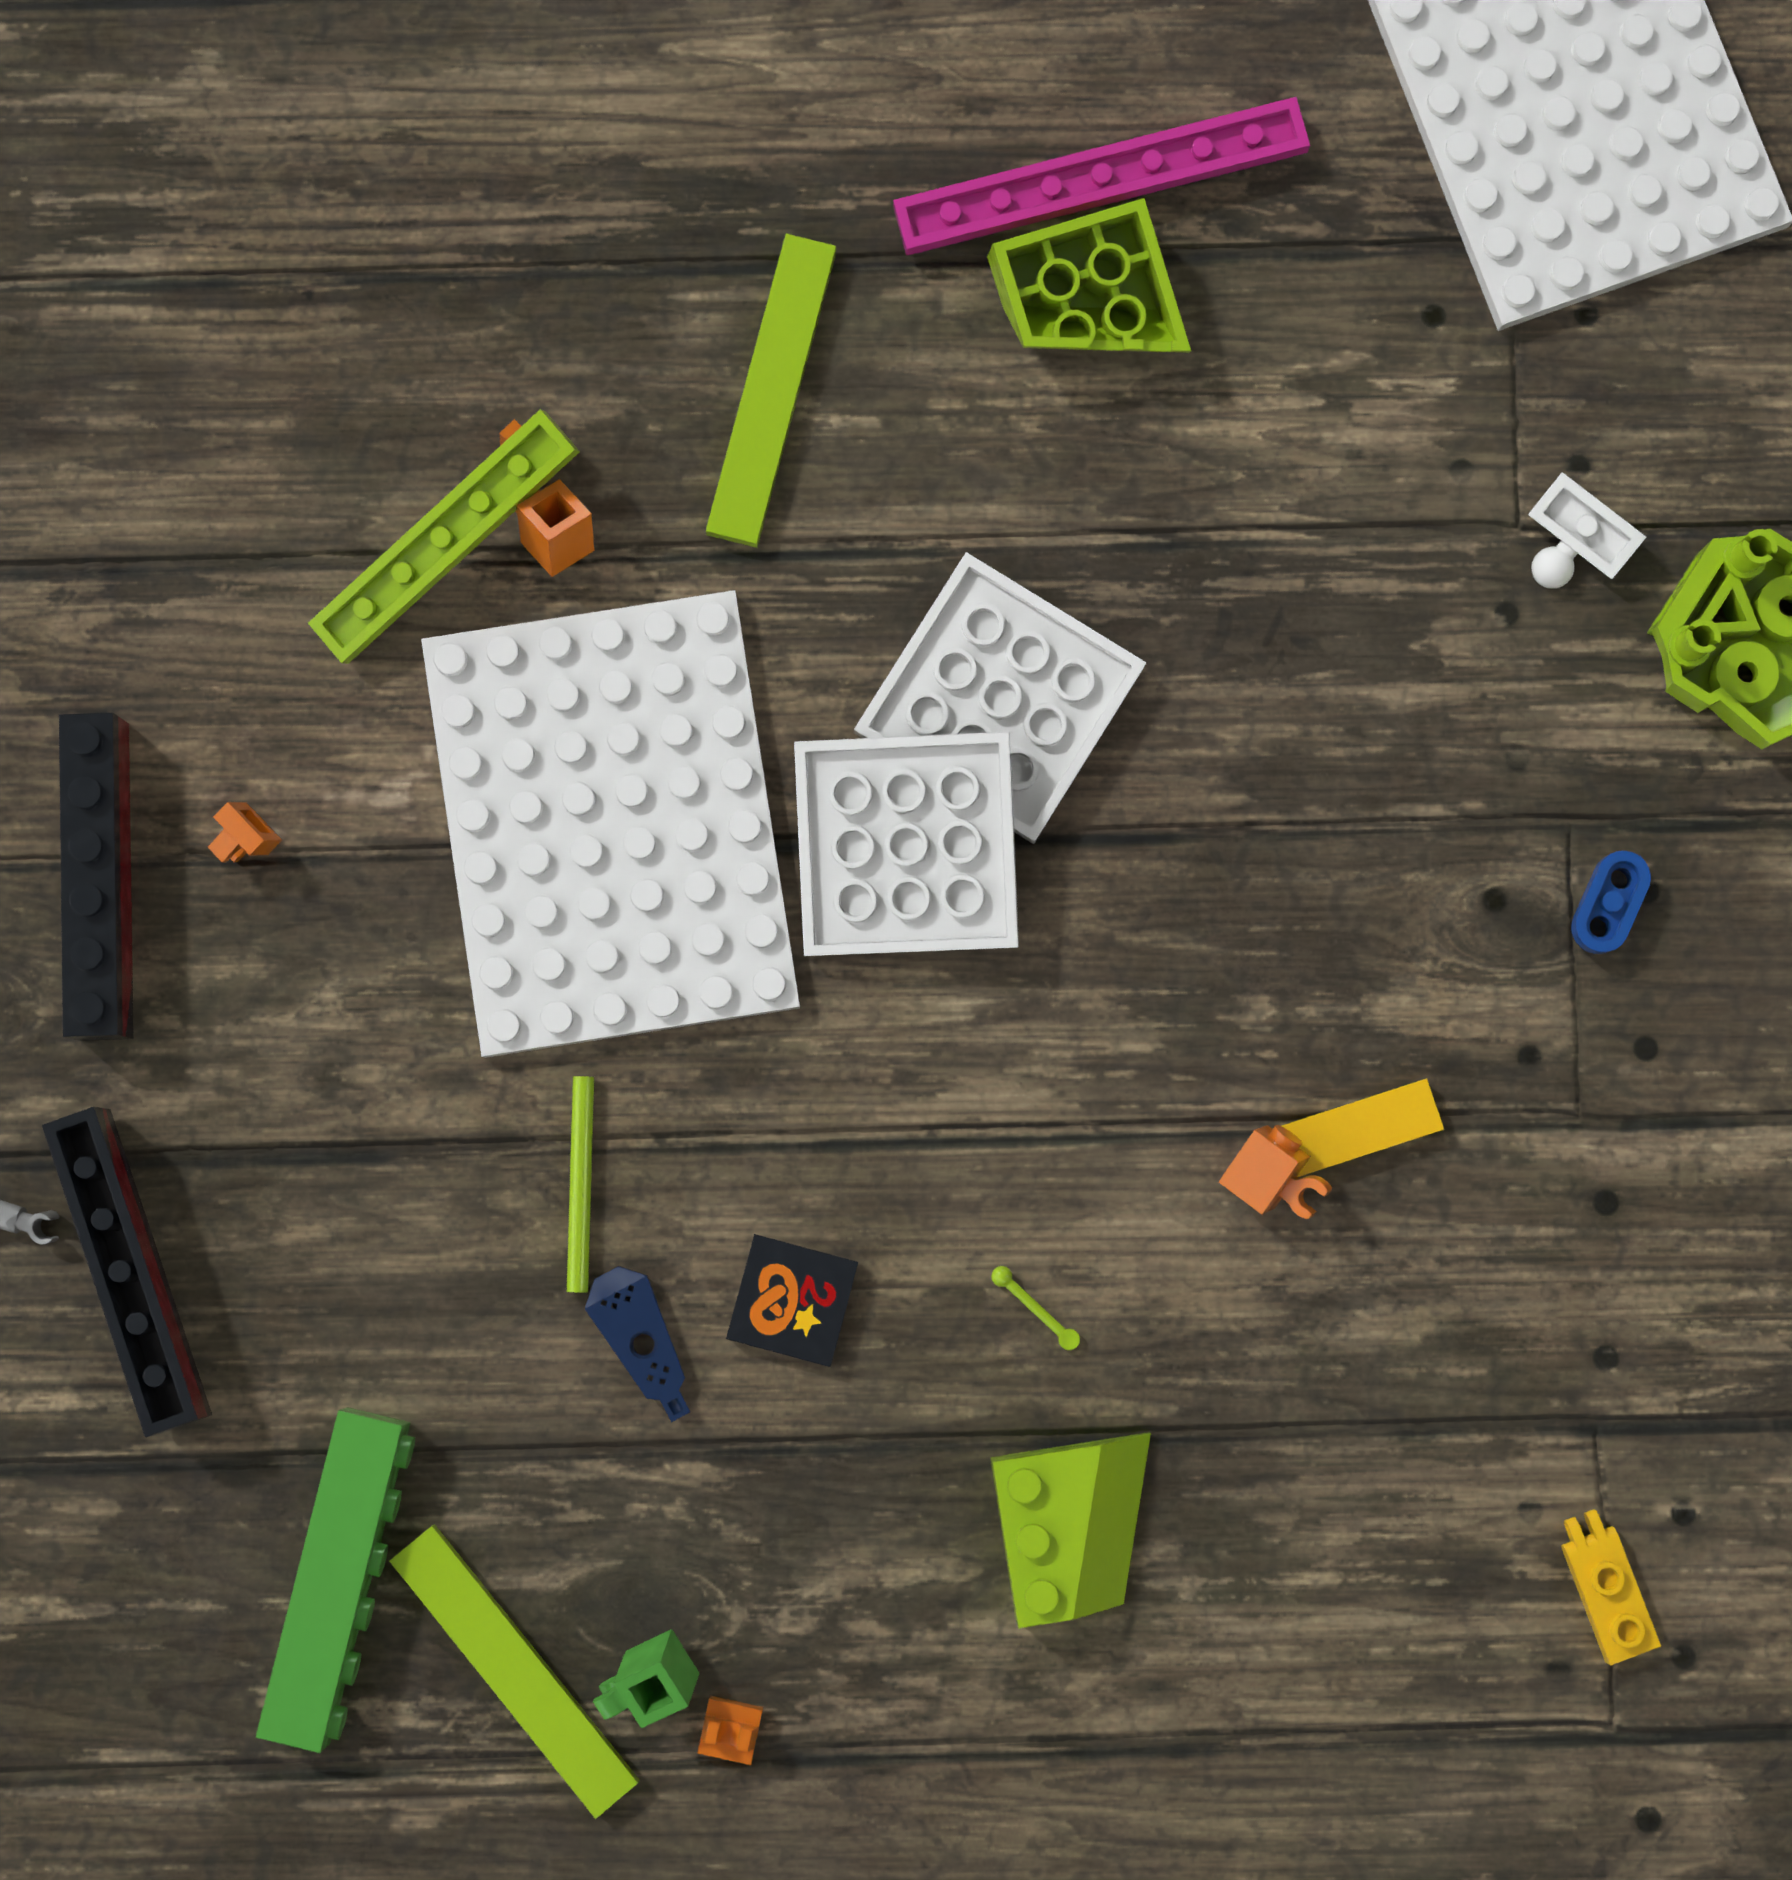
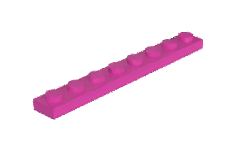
(1101, 176)

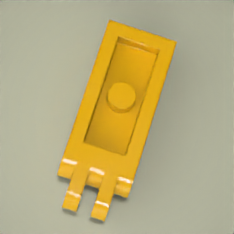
(1608, 1590)

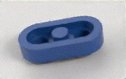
(1610, 904)

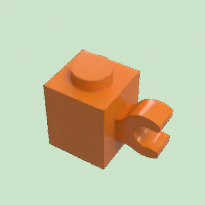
(555, 527)
(1269, 1170)

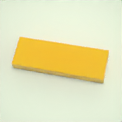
(1367, 1126)

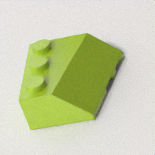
(1069, 1525)

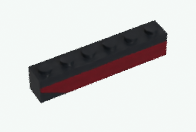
(95, 877)
(127, 1270)

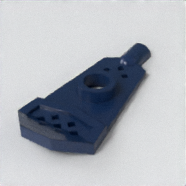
(628, 1321)

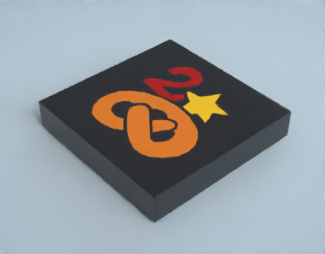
(792, 1300)

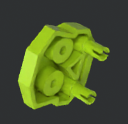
(1703, 657)

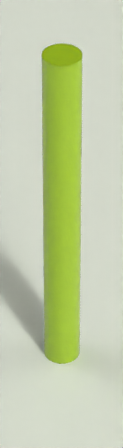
(580, 1184)

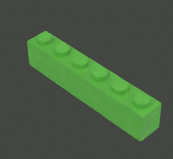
(334, 1580)

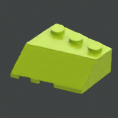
(1090, 285)

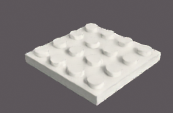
(1010, 664)
(906, 844)

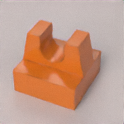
(242, 833)
(730, 1730)

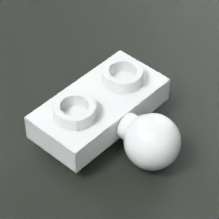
(1584, 529)

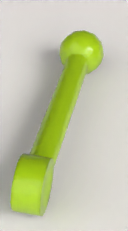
(1067, 1338)

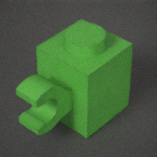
(651, 1681)

